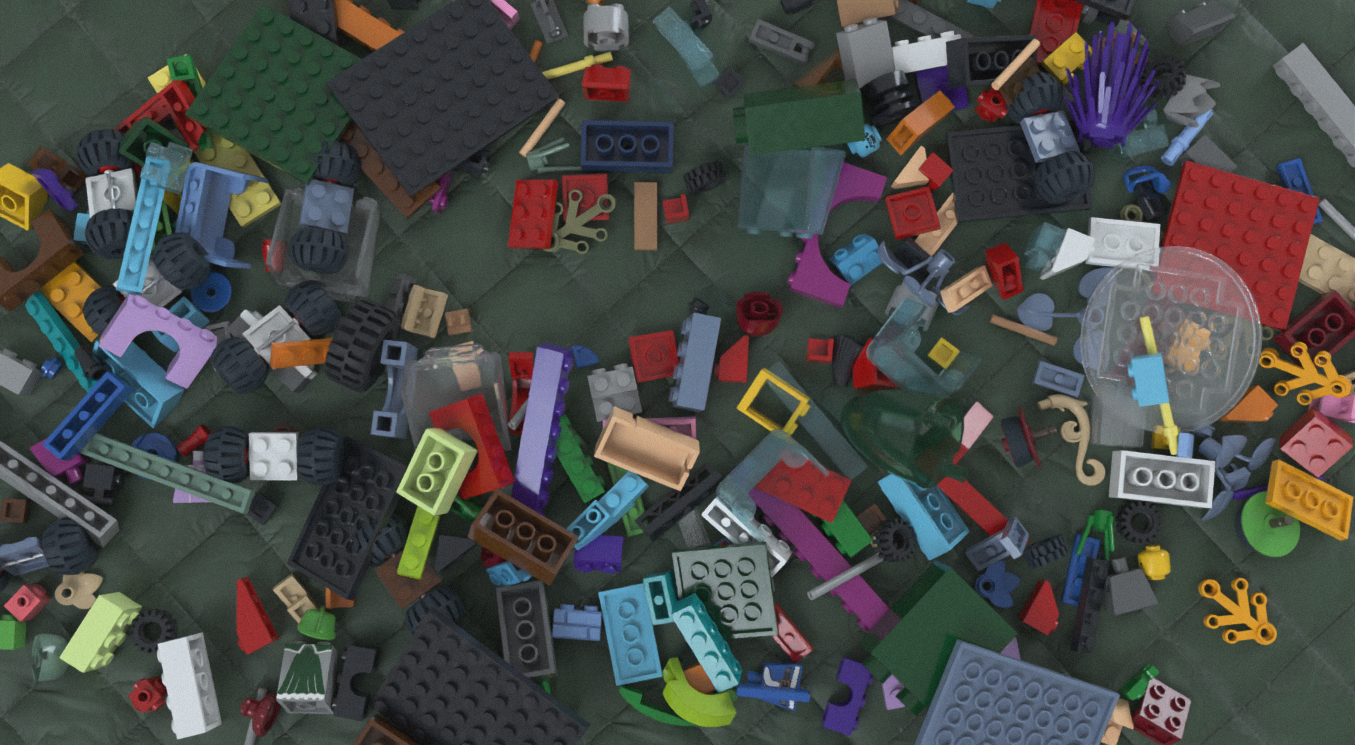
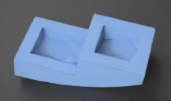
(1185, 445)

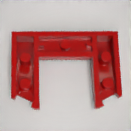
(169, 102)

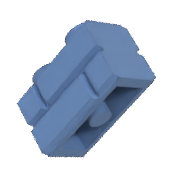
(577, 623)

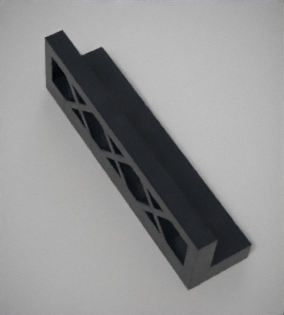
(682, 506)

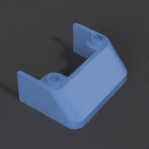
(206, 207)

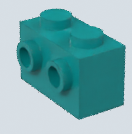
(661, 595)

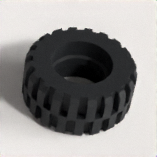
(358, 345)

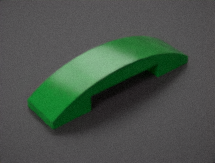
(184, 69)
(633, 697)

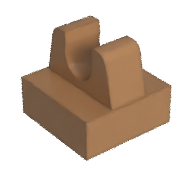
(458, 322)

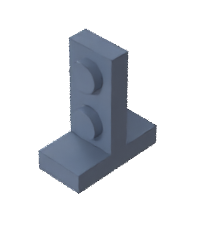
(999, 545)

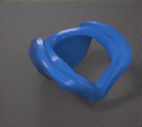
(1159, 181)

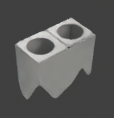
(1190, 101)

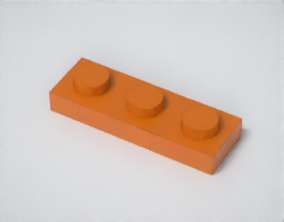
(299, 353)

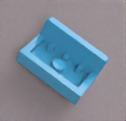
(857, 258)
(507, 574)

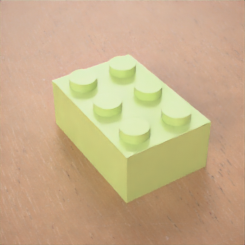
(436, 471)
(101, 632)

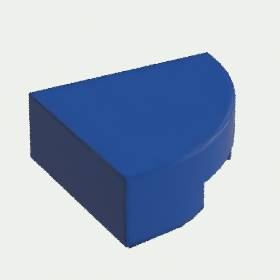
(584, 356)

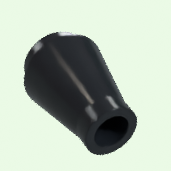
(90, 363)

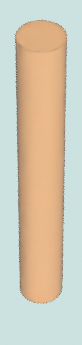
(1015, 64)
(543, 126)

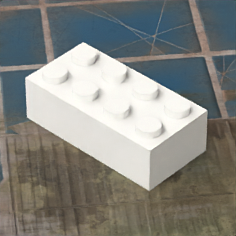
(1162, 479)
(189, 685)

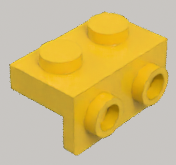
(1069, 55)

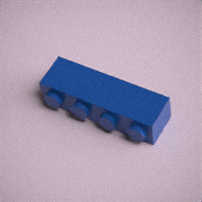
(88, 416)

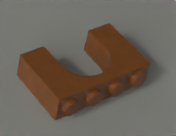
(55, 254)

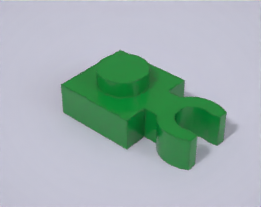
(1136, 685)

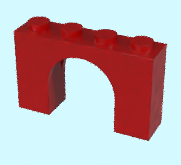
(474, 418)

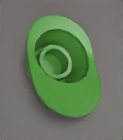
(318, 624)

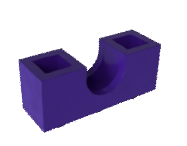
(843, 716)

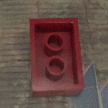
(1321, 326)

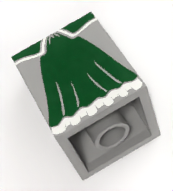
(308, 678)

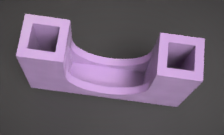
(139, 315)

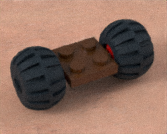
(403, 588)

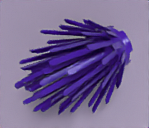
(1111, 94)

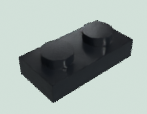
(912, 254)

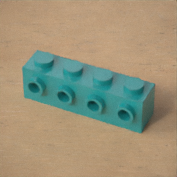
(706, 643)

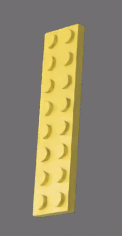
(259, 196)

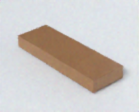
(645, 216)

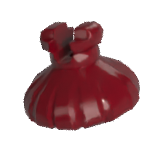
(261, 712)

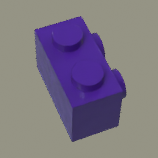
(601, 555)

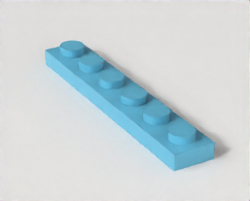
(141, 234)

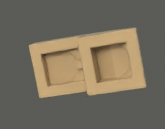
(295, 596)

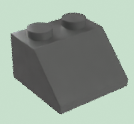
(1198, 23)

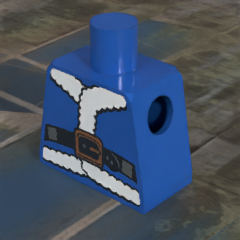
(780, 675)

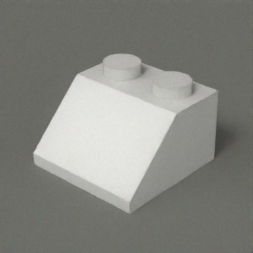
(1069, 253)

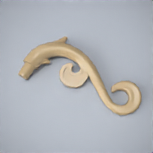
(1083, 435)

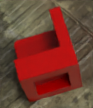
(935, 170)
(676, 210)
(819, 351)

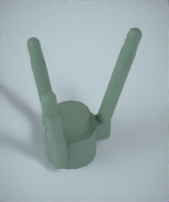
(538, 158)

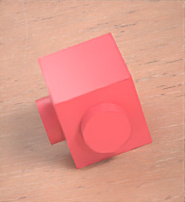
(27, 602)

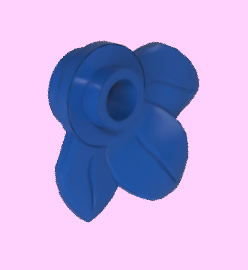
(999, 584)

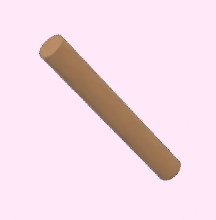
(1022, 329)

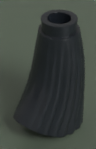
(844, 354)

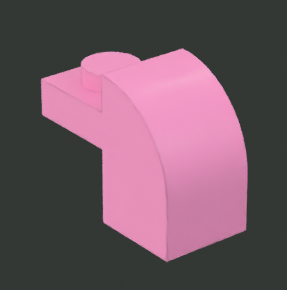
(1336, 408)

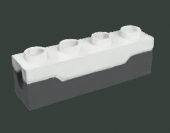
(295, 377)

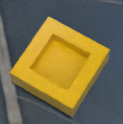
(943, 353)

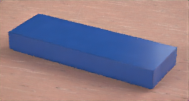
(1294, 178)
(1076, 567)
(773, 692)

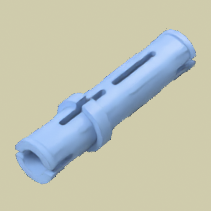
(1181, 142)

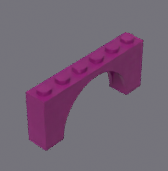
(812, 275)

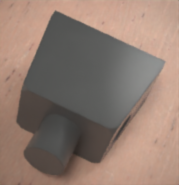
(1127, 589)

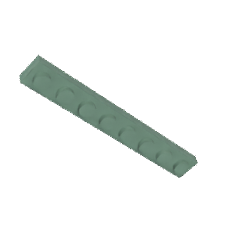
(169, 473)

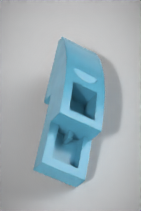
(608, 509)

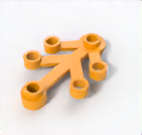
(1307, 374)
(1240, 613)

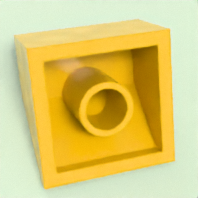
(20, 196)

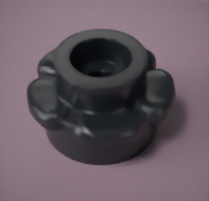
(698, 306)

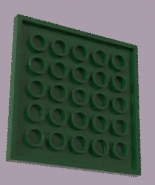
(275, 94)

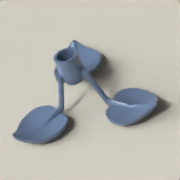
(937, 266)
(1038, 308)
(1223, 455)

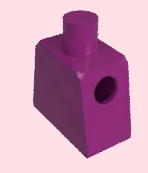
(60, 468)

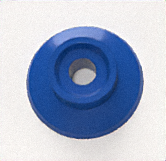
(201, 294)

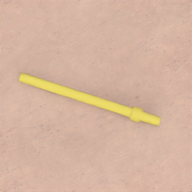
(579, 65)
(1170, 429)

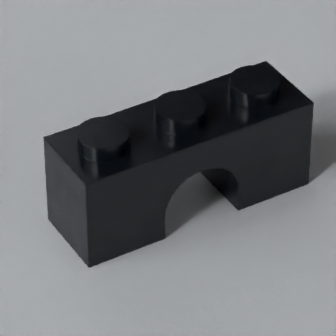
(350, 701)

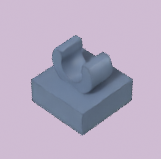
(1237, 478)

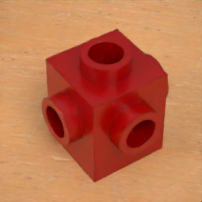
(991, 105)
(148, 694)

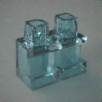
(1040, 245)

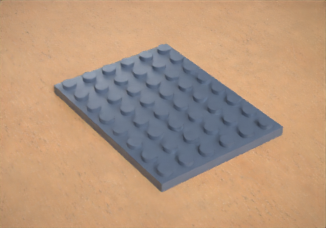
(1012, 702)

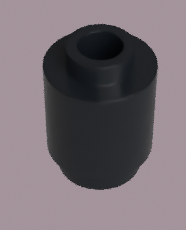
(795, 6)

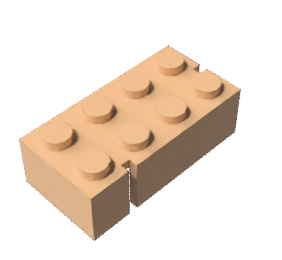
(647, 448)

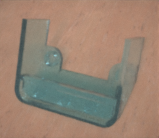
(894, 355)
(754, 467)

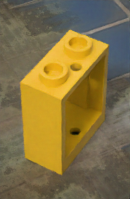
(745, 404)

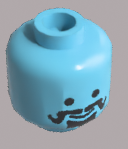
(871, 142)

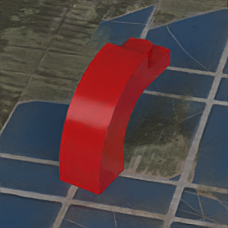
(521, 372)

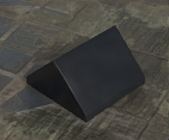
(451, 549)

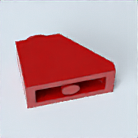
(1004, 270)
(733, 363)
(1040, 609)

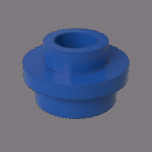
(51, 368)

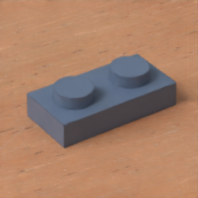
(1058, 379)

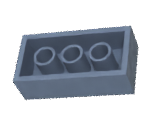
(695, 362)

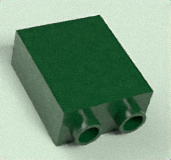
(800, 117)
(922, 629)

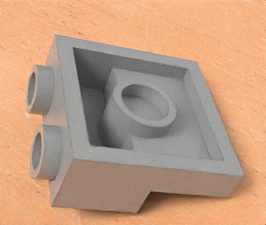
(614, 389)

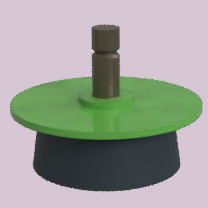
(1266, 528)

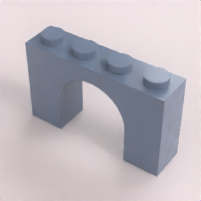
(392, 420)

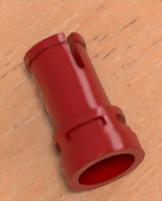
(197, 438)

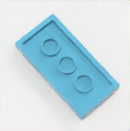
(630, 634)

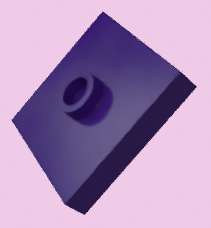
(936, 79)

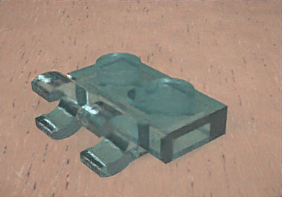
(1147, 139)
(173, 169)

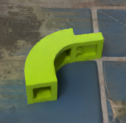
(692, 705)

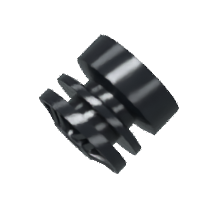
(887, 96)

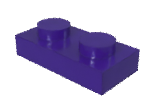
(50, 183)

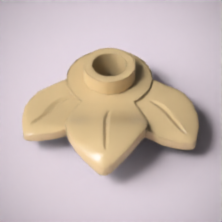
(82, 590)

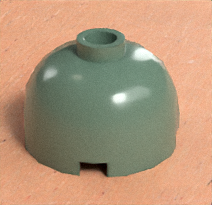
(47, 650)

